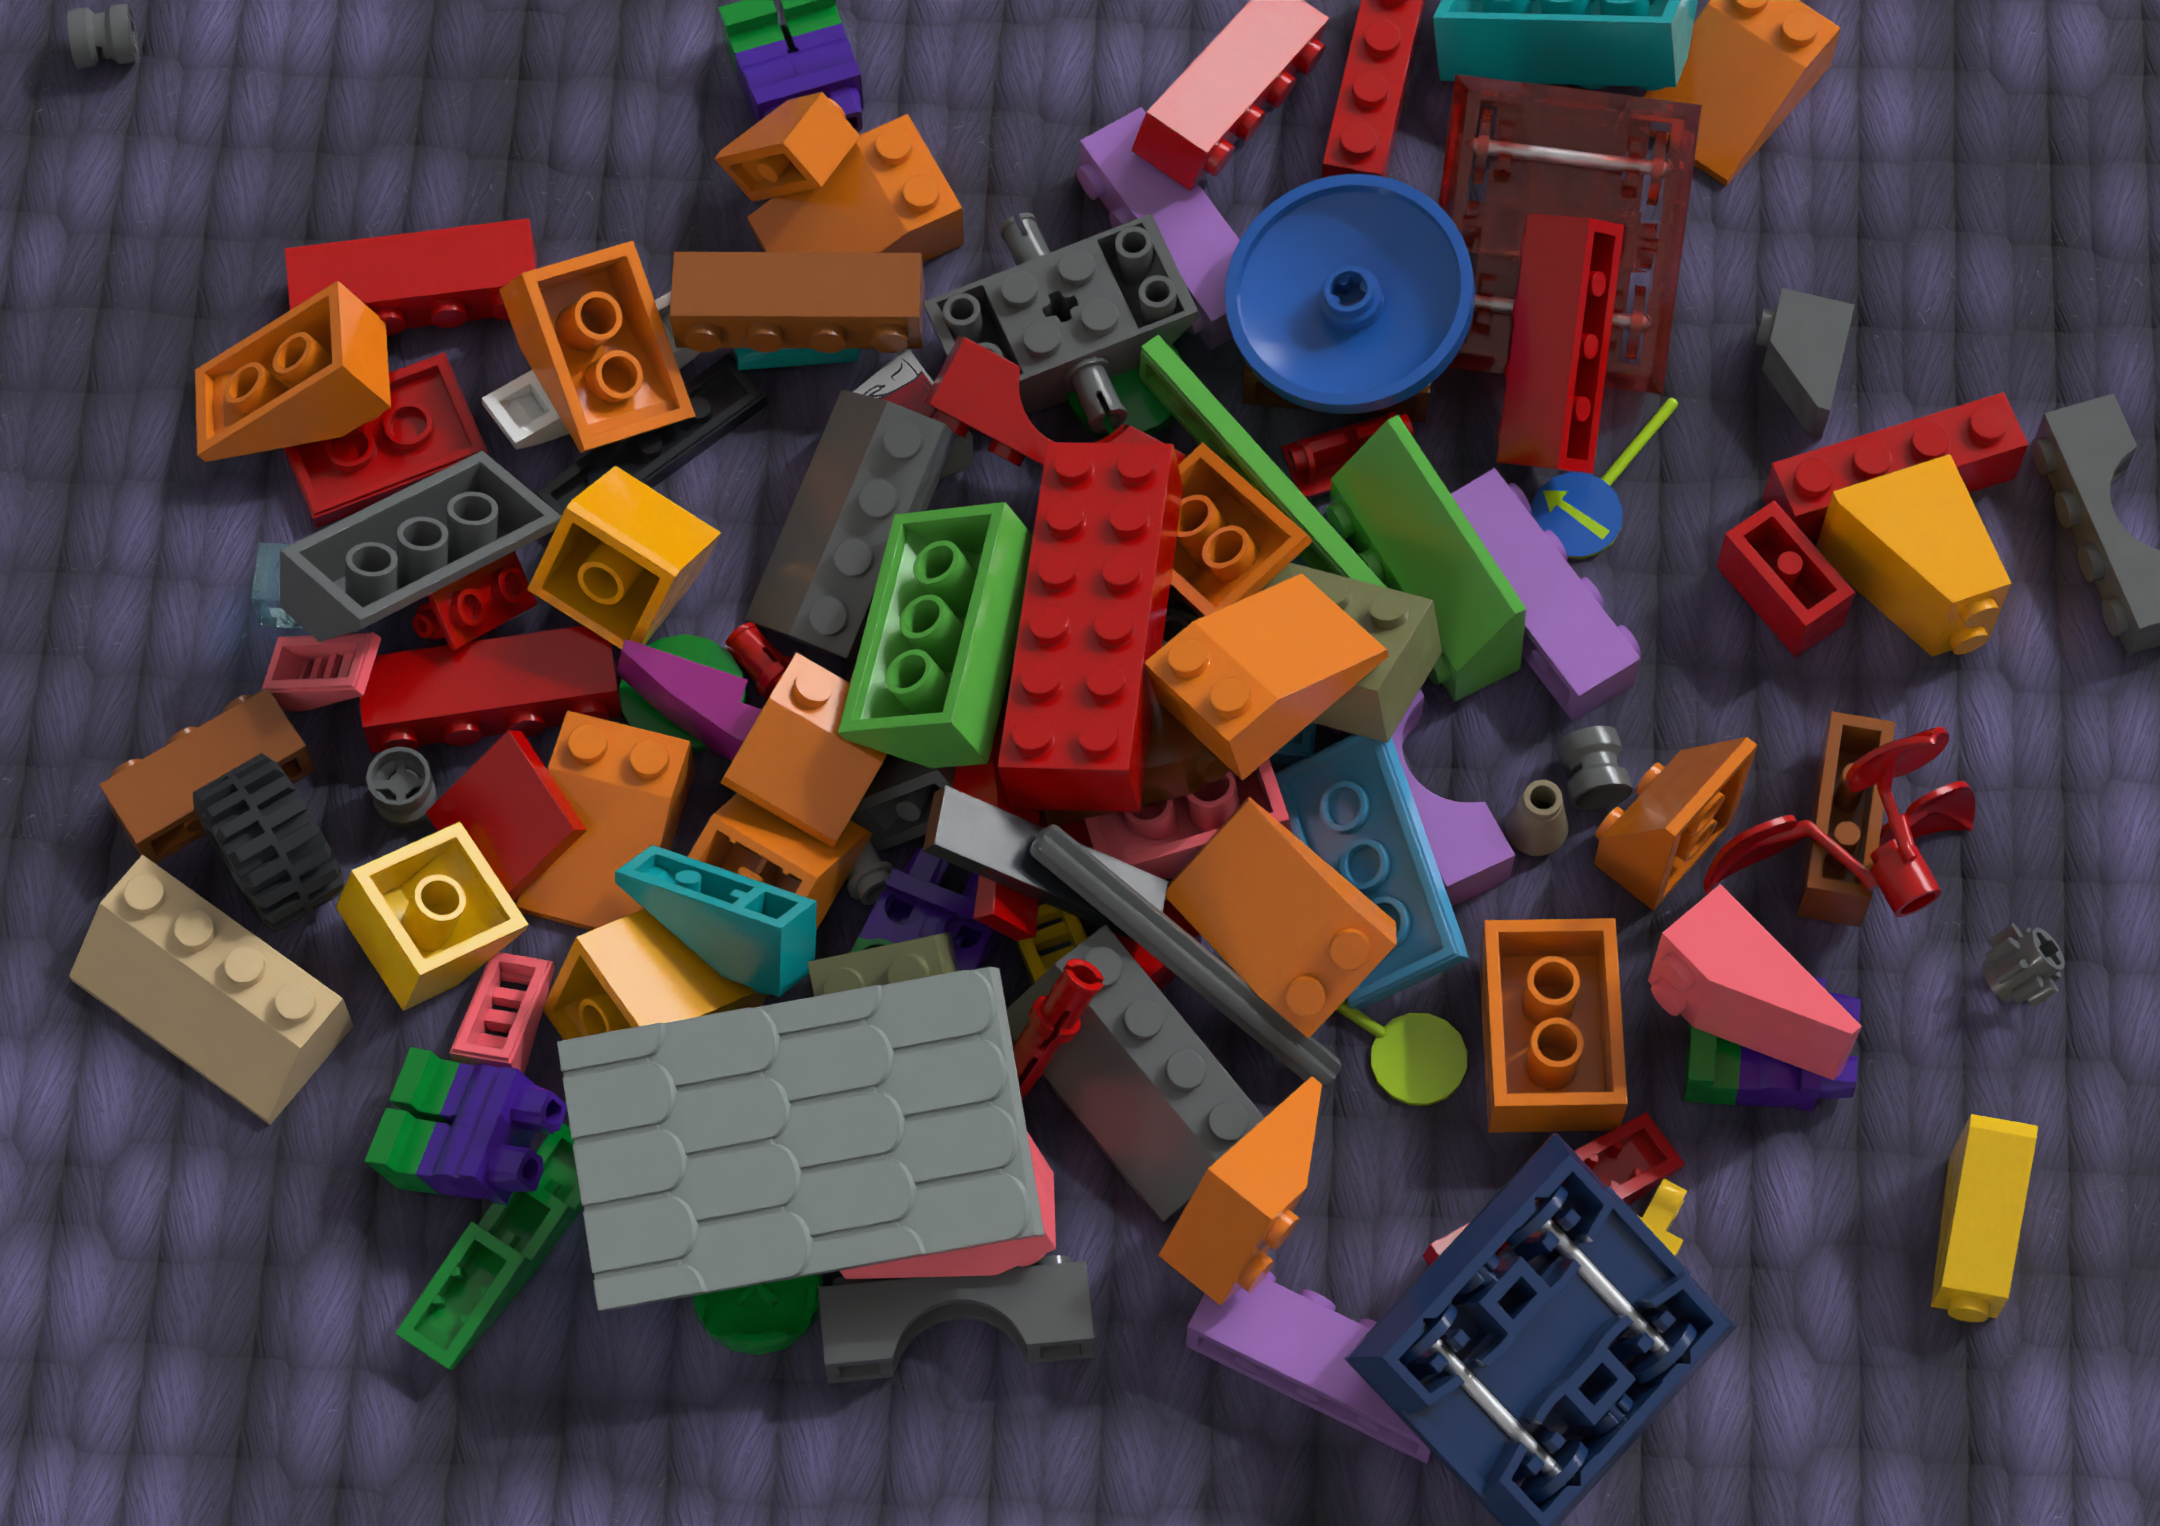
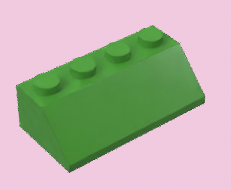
(1426, 547)
(940, 636)

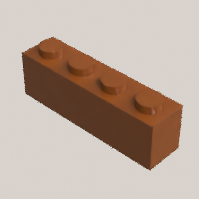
(797, 301)

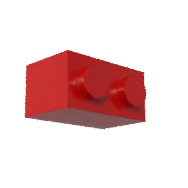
(1785, 579)

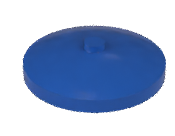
(1350, 293)

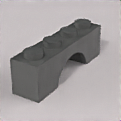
(2084, 454)
(1036, 1306)

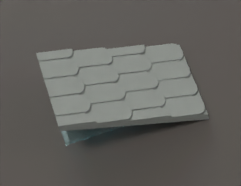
(799, 1138)

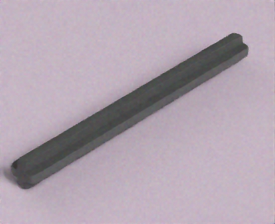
(1182, 954)

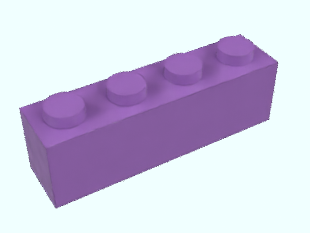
(1187, 219)
(1566, 629)
(1299, 1350)

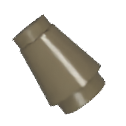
(1537, 820)

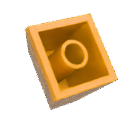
(1919, 555)
(622, 558)
(637, 977)

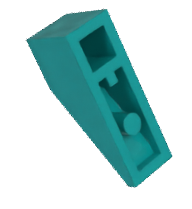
(728, 920)

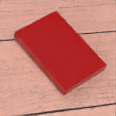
(410, 441)

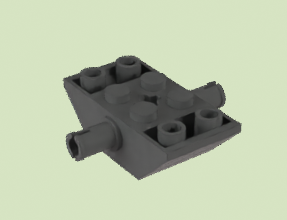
(1072, 312)

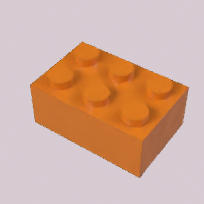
(1552, 1025)

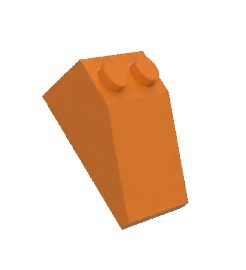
(1748, 73)
(876, 201)
(598, 346)
(295, 379)
(1226, 536)
(1261, 670)
(629, 796)
(1674, 818)
(1282, 917)
(1247, 1201)

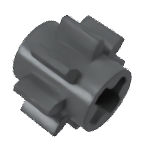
(2023, 965)

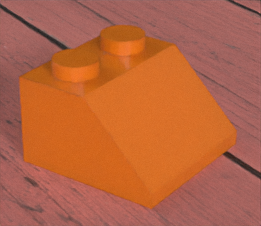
(798, 759)

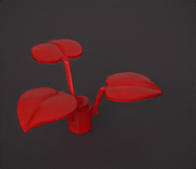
(1897, 862)

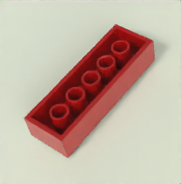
(1088, 625)

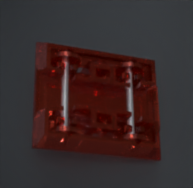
(1570, 164)

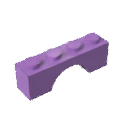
(1461, 834)

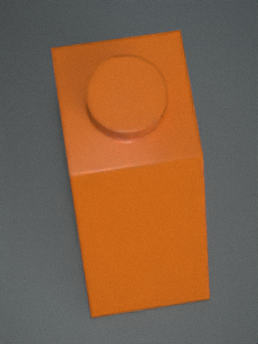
(789, 148)

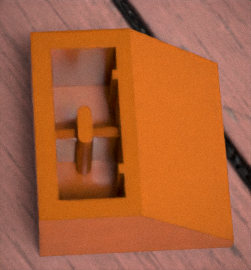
(773, 851)

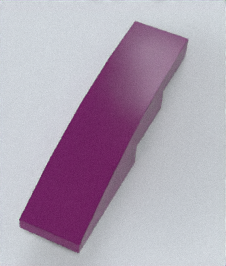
(691, 696)

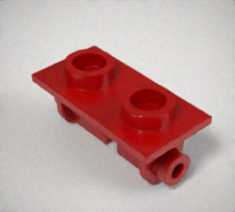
(1320, 457)
(475, 603)

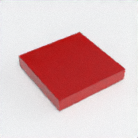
(511, 812)

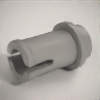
(868, 874)

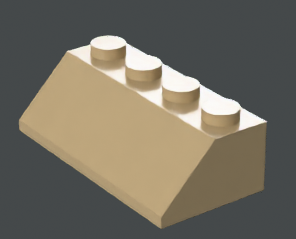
(209, 990)

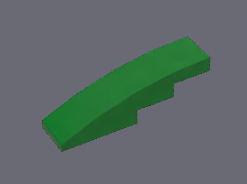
(495, 1259)

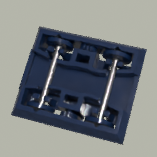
(1534, 1342)

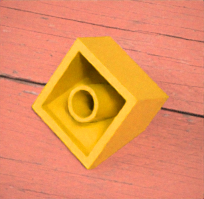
(429, 914)

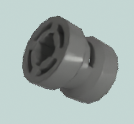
(102, 35)
(1594, 768)
(397, 774)

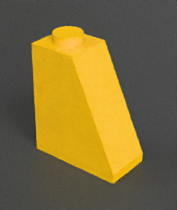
(1982, 1217)

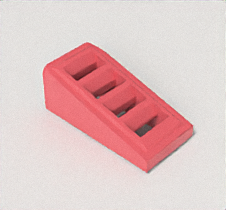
(318, 673)
(473, 1044)

